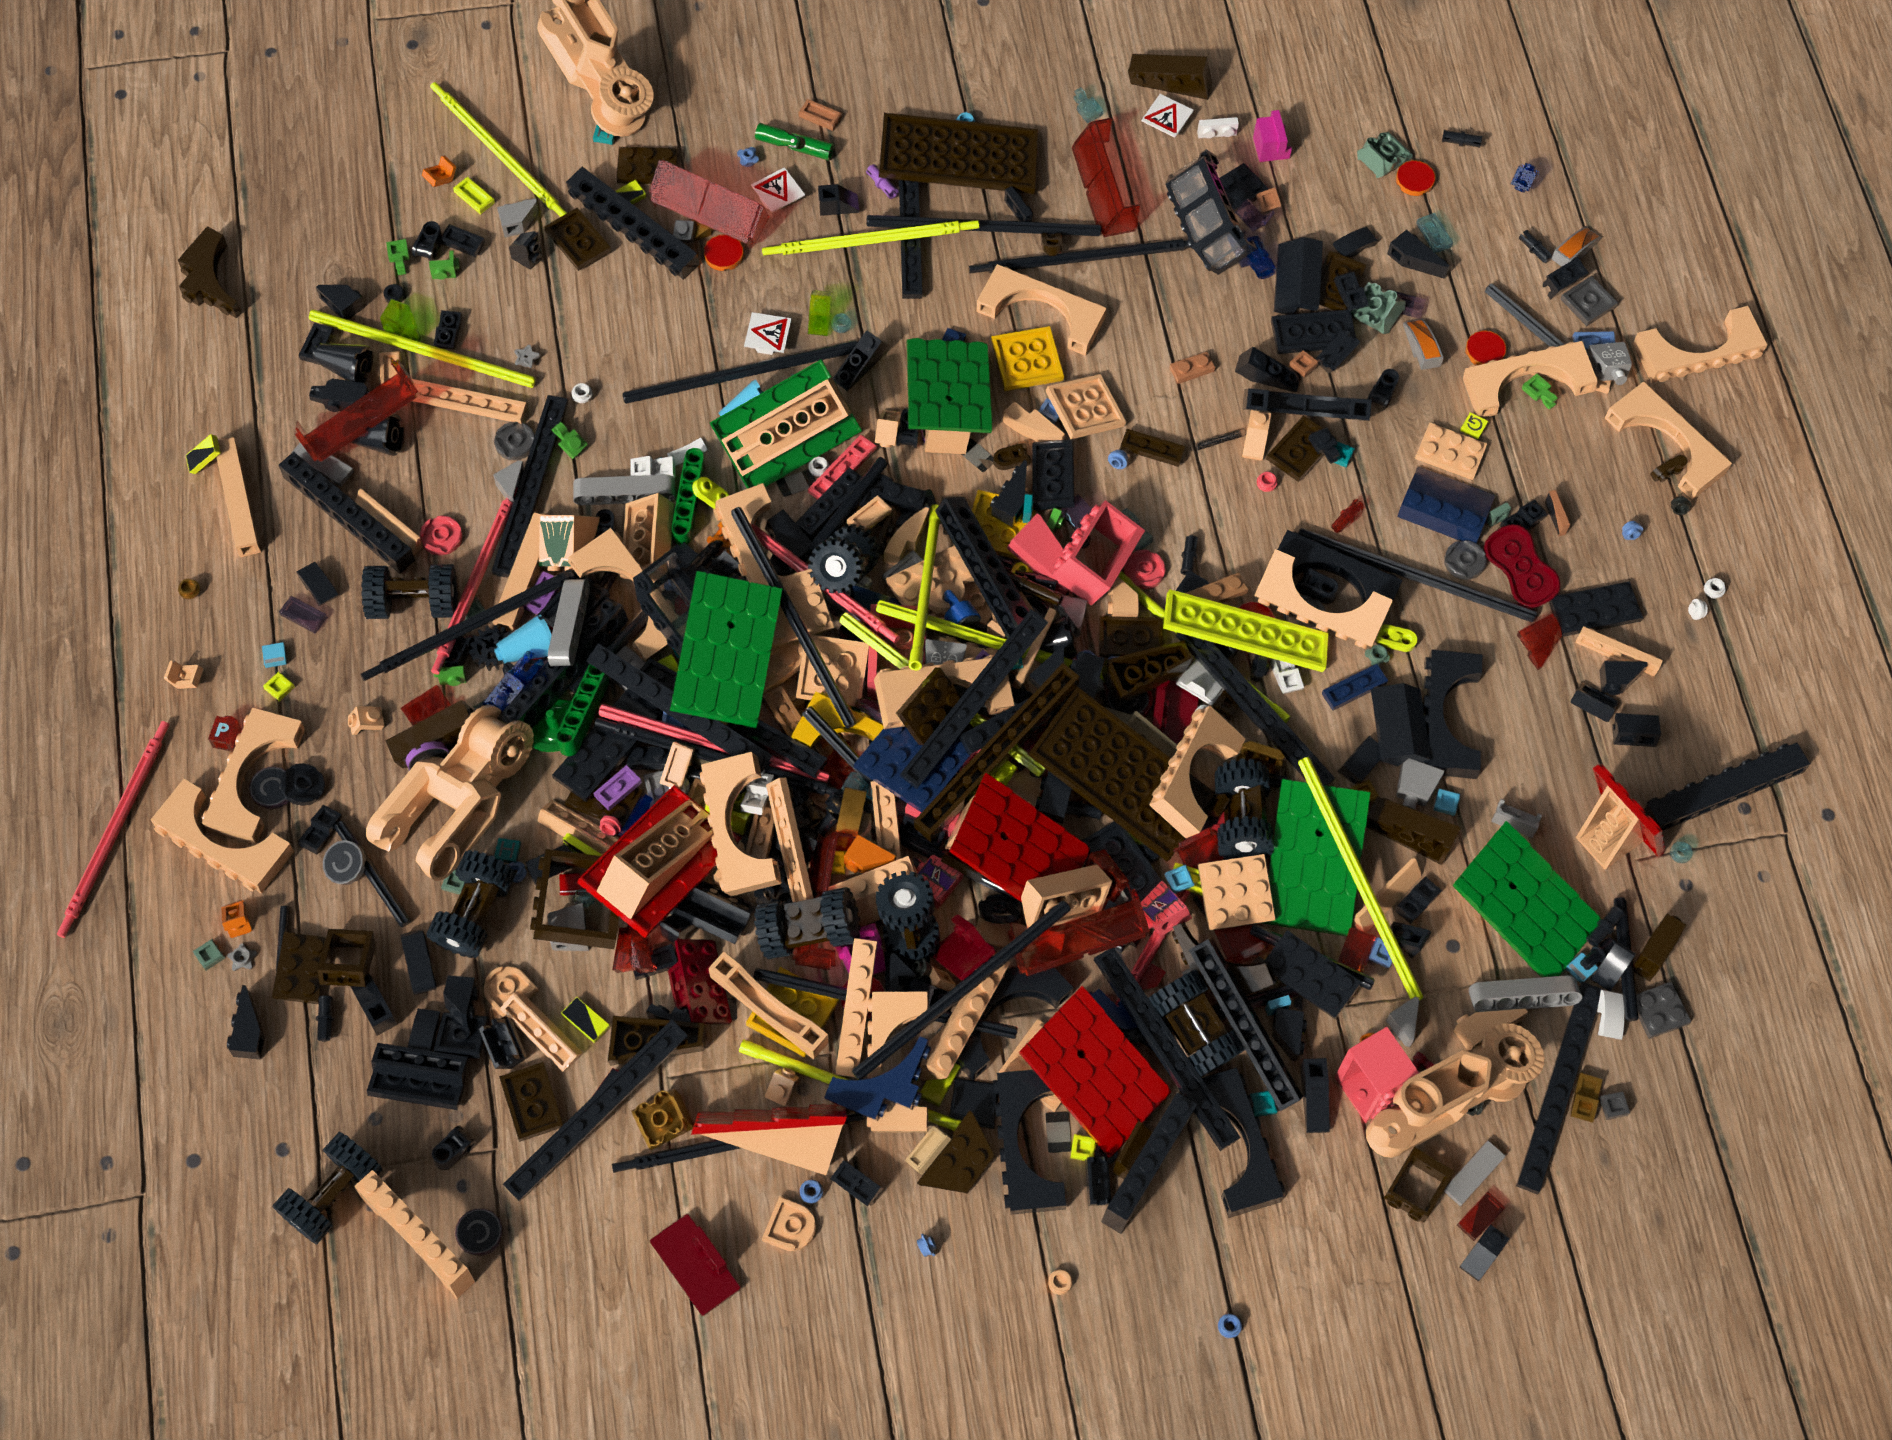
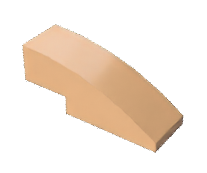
(1031, 425)
(906, 537)

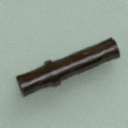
(1023, 584)

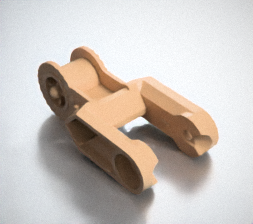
(589, 59)
(463, 780)
(1453, 1086)

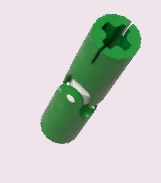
(780, 137)

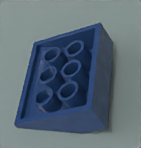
(1446, 505)

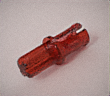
(1347, 516)

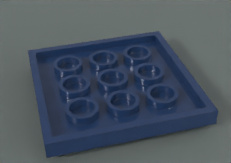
(892, 753)

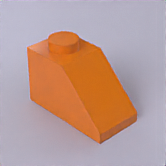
(866, 856)

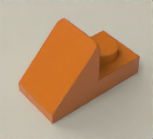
(235, 919)

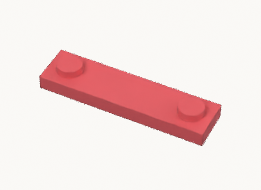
(852, 457)

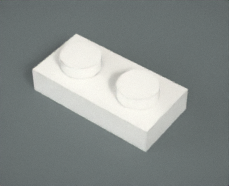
(1217, 127)

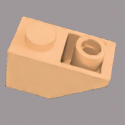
(1123, 600)

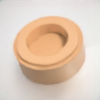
(1060, 1282)

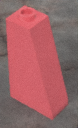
(1038, 549)

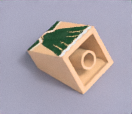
(562, 537)

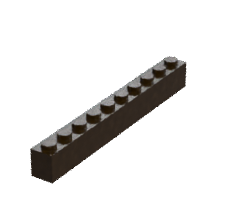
(997, 751)

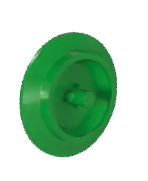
(548, 726)

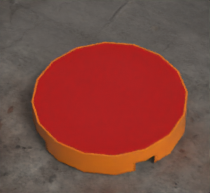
(1415, 178)
(723, 252)
(1485, 347)

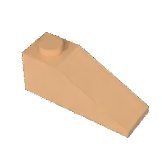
(1473, 1028)

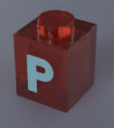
(224, 733)

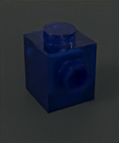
(1524, 177)

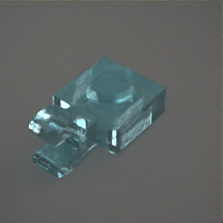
(1087, 108)

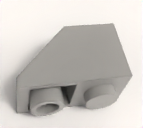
(517, 217)

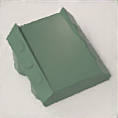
(1383, 154)
(1382, 309)

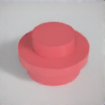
(1267, 481)
(610, 825)

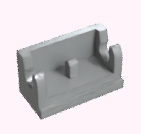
(1519, 820)

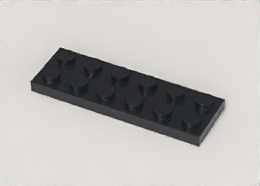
(602, 751)

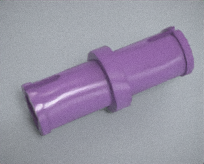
(882, 183)

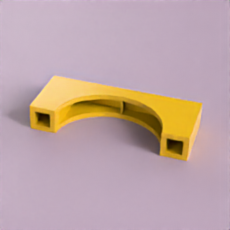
(809, 736)

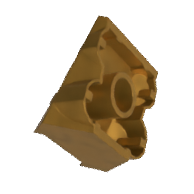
(1267, 755)
(662, 1118)

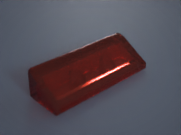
(1357, 949)

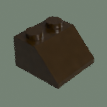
(1131, 1150)

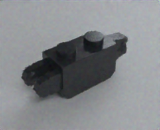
(338, 394)

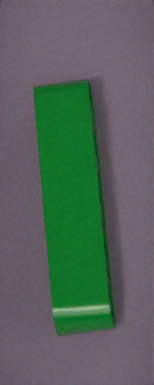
(684, 504)
(582, 711)

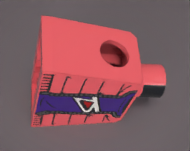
(940, 876)
(1164, 909)

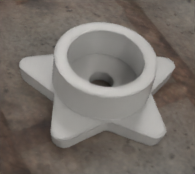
(526, 362)
(239, 952)

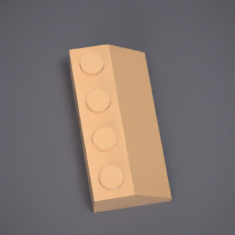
(648, 528)
(866, 885)
(1081, 888)

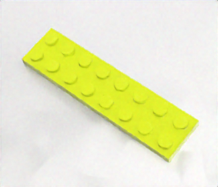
(1246, 630)

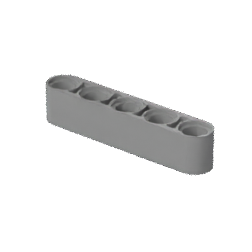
(621, 489)
(568, 622)
(1525, 993)

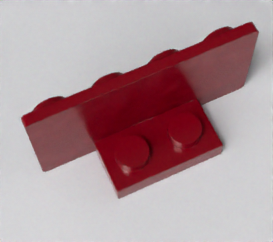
(1173, 710)
(963, 949)
(692, 982)
(695, 1264)

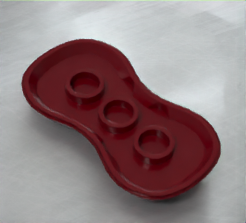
(1529, 577)

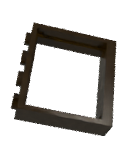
(566, 934)

